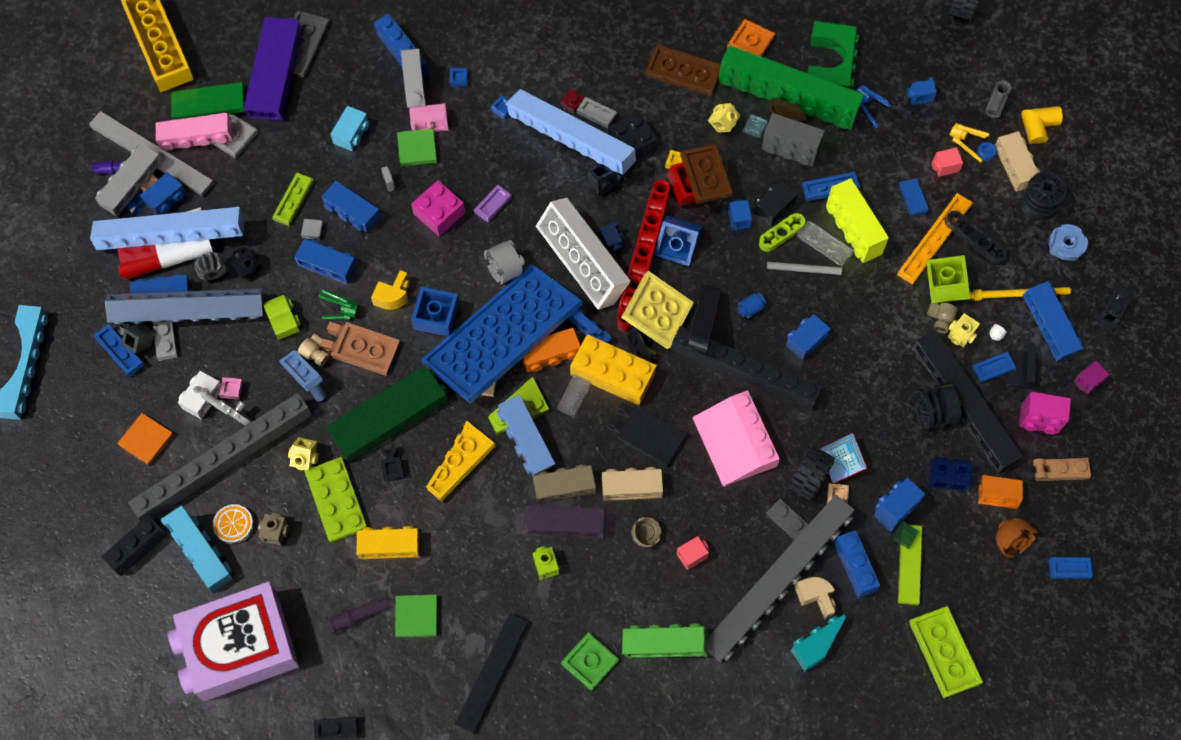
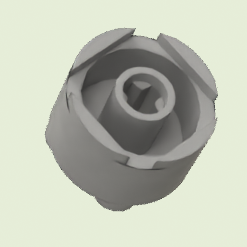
(504, 262)

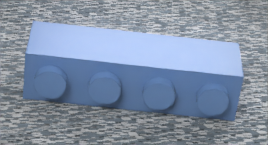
(526, 436)

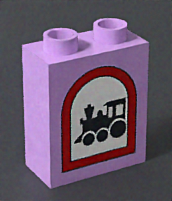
(233, 642)

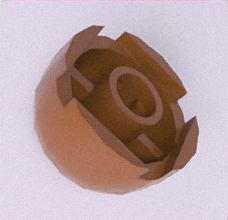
(1014, 536)

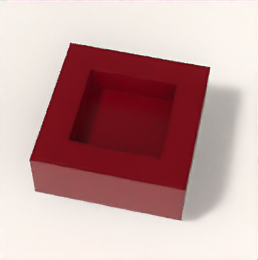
(572, 101)

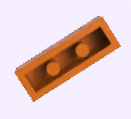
(552, 350)

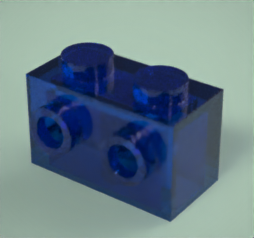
(950, 474)

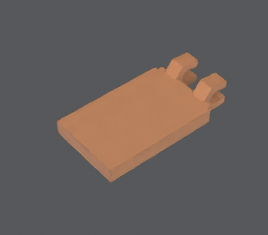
(361, 347)

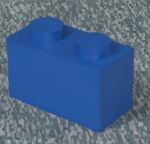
(163, 194)
(807, 336)

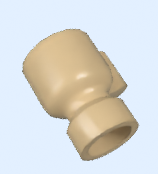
(311, 350)

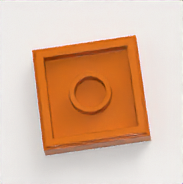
(752, 38)
(145, 439)

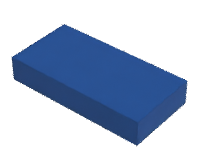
(913, 197)
(994, 367)
(1070, 567)

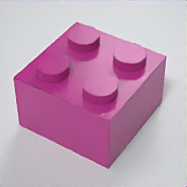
(438, 208)
(1044, 413)

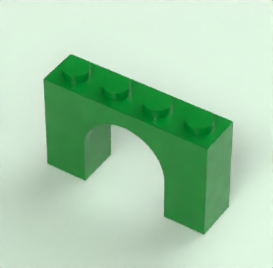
(842, 40)

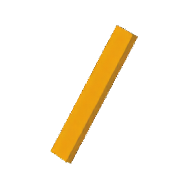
(932, 241)

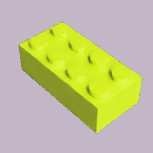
(856, 221)

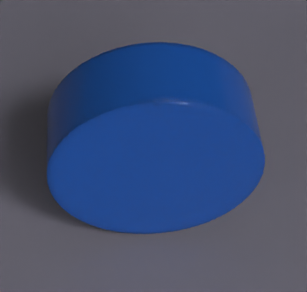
(986, 151)

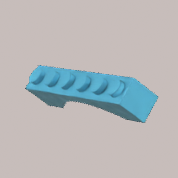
(31, 323)

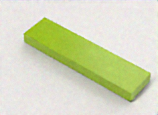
(910, 571)

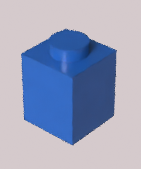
(740, 214)

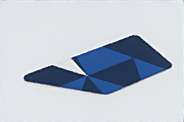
(135, 205)

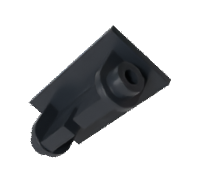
(638, 341)

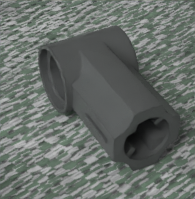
(998, 99)

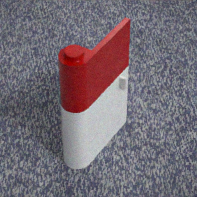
(150, 258)

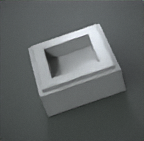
(388, 178)
(312, 229)

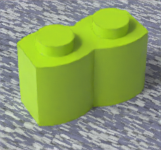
(281, 316)

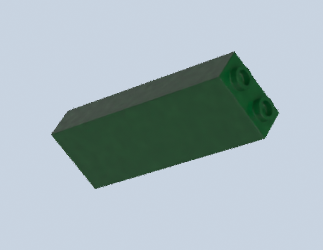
(387, 413)

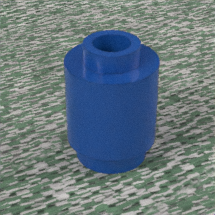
(751, 305)

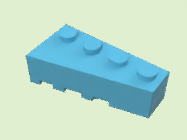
(197, 549)

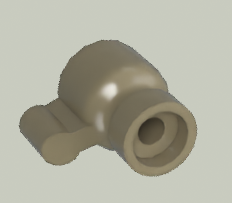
(945, 314)

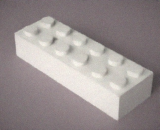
(582, 253)

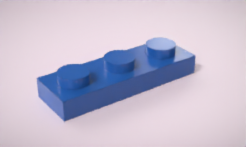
(821, 187)
(121, 355)

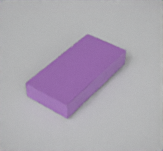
(493, 203)

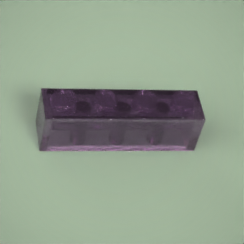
(563, 521)

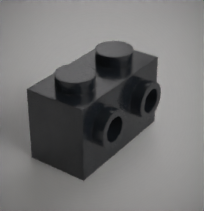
(603, 178)

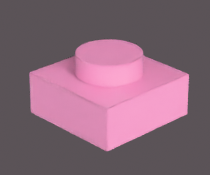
(231, 388)

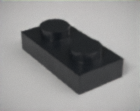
(336, 728)

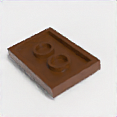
(706, 174)

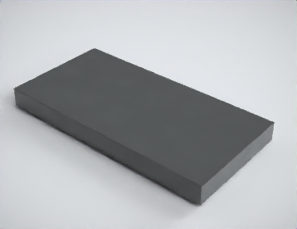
(312, 36)

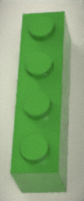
(665, 642)

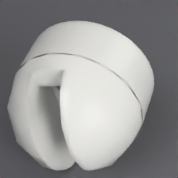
(997, 332)

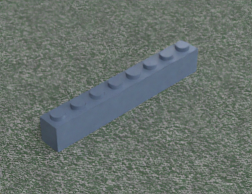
(184, 305)

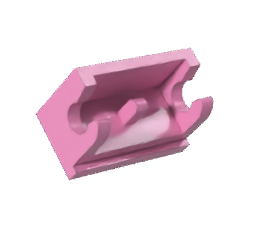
(429, 117)

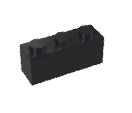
(134, 545)

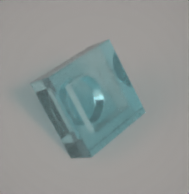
(755, 126)

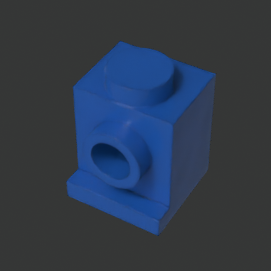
(922, 91)

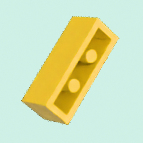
(387, 543)

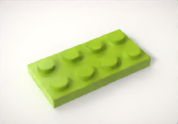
(335, 499)
(945, 652)

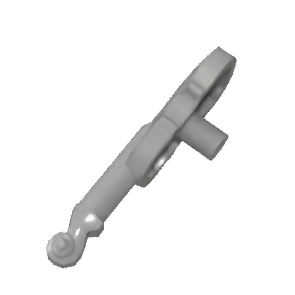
(225, 407)

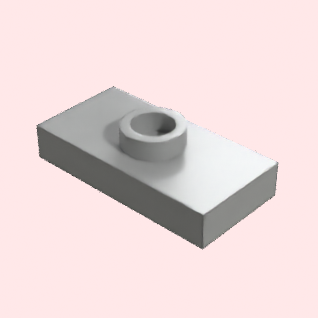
(596, 112)

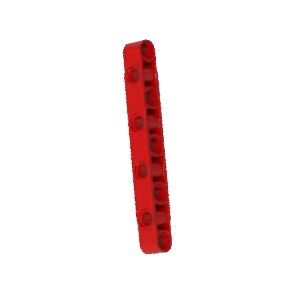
(645, 244)

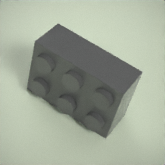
(792, 139)

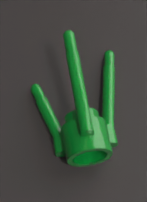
(348, 307)

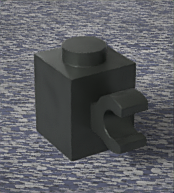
(136, 337)

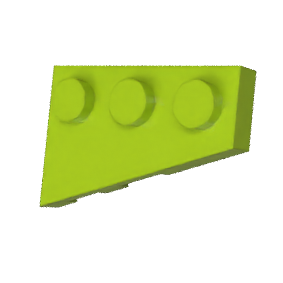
(532, 399)

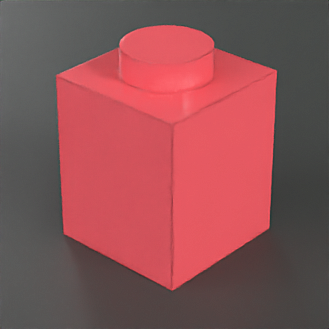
(947, 162)
(693, 552)

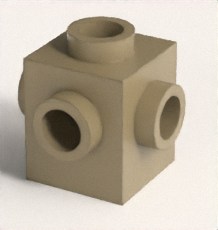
(273, 529)

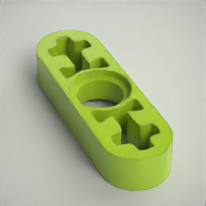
(778, 240)

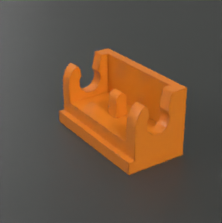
(1000, 492)

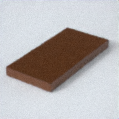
(683, 70)

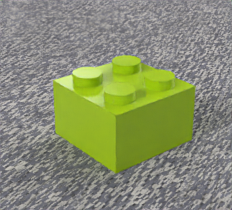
(948, 279)

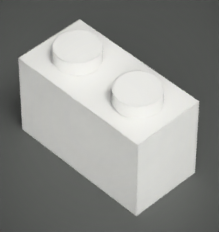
(194, 402)

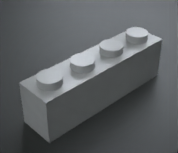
(128, 179)

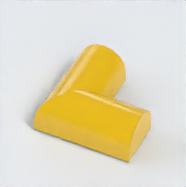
(1037, 119)

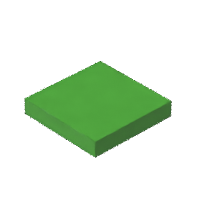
(416, 147)
(416, 616)
(590, 661)

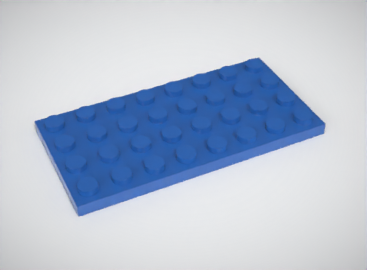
(501, 333)

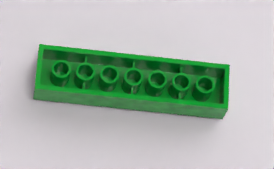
(774, 80)

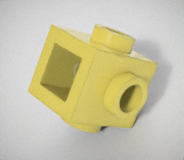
(724, 117)
(963, 330)
(303, 454)

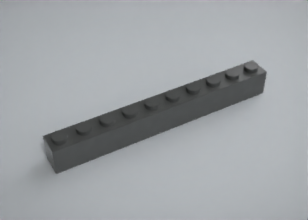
(220, 458)
(778, 578)

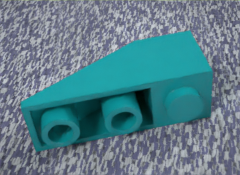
(814, 648)

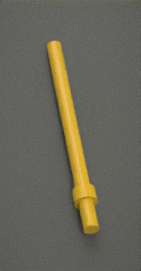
(978, 294)

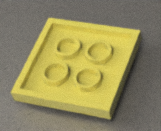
(657, 309)

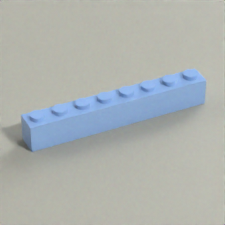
(571, 132)
(167, 228)

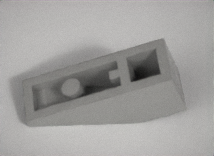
(413, 78)

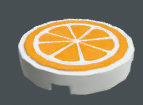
(233, 524)

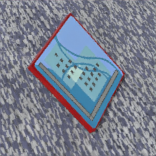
(847, 456)

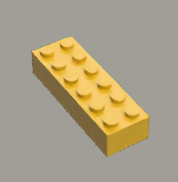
(158, 43)

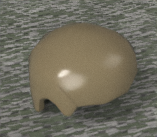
(646, 532)

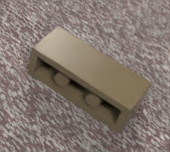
(564, 484)

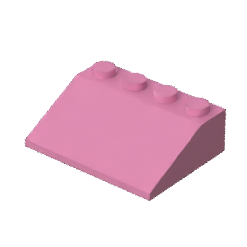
(736, 439)

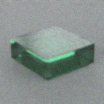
(905, 535)

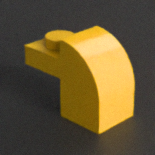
(393, 296)

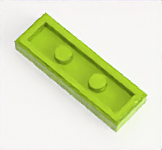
(293, 199)

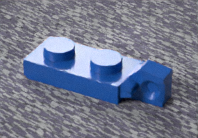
(588, 326)

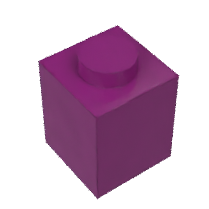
(1091, 377)

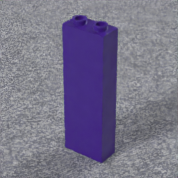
(273, 69)

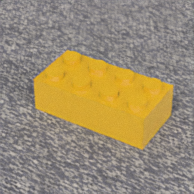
(613, 369)

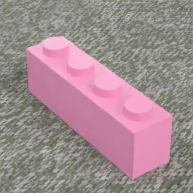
(194, 131)

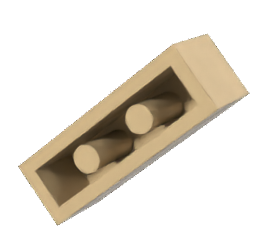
(1016, 160)
(632, 484)

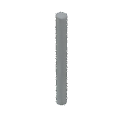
(804, 268)

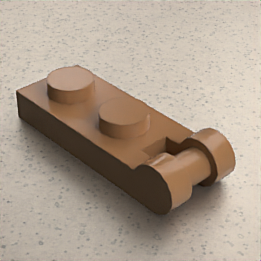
(1062, 469)

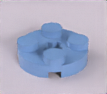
(1063, 251)

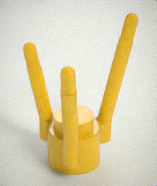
(960, 132)

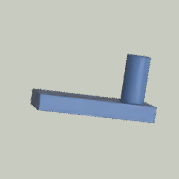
(303, 374)

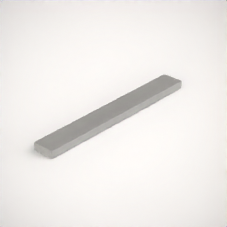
(129, 140)

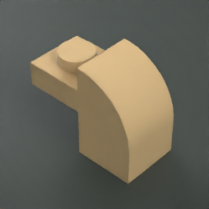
(817, 590)

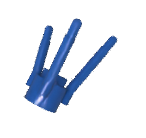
(868, 96)

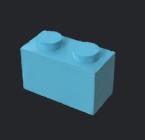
(350, 128)

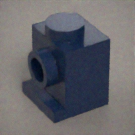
(612, 238)

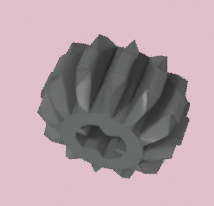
(211, 266)

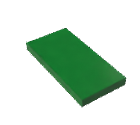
(208, 101)

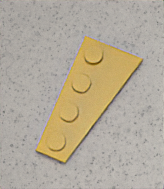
(464, 456)

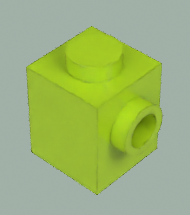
(545, 562)

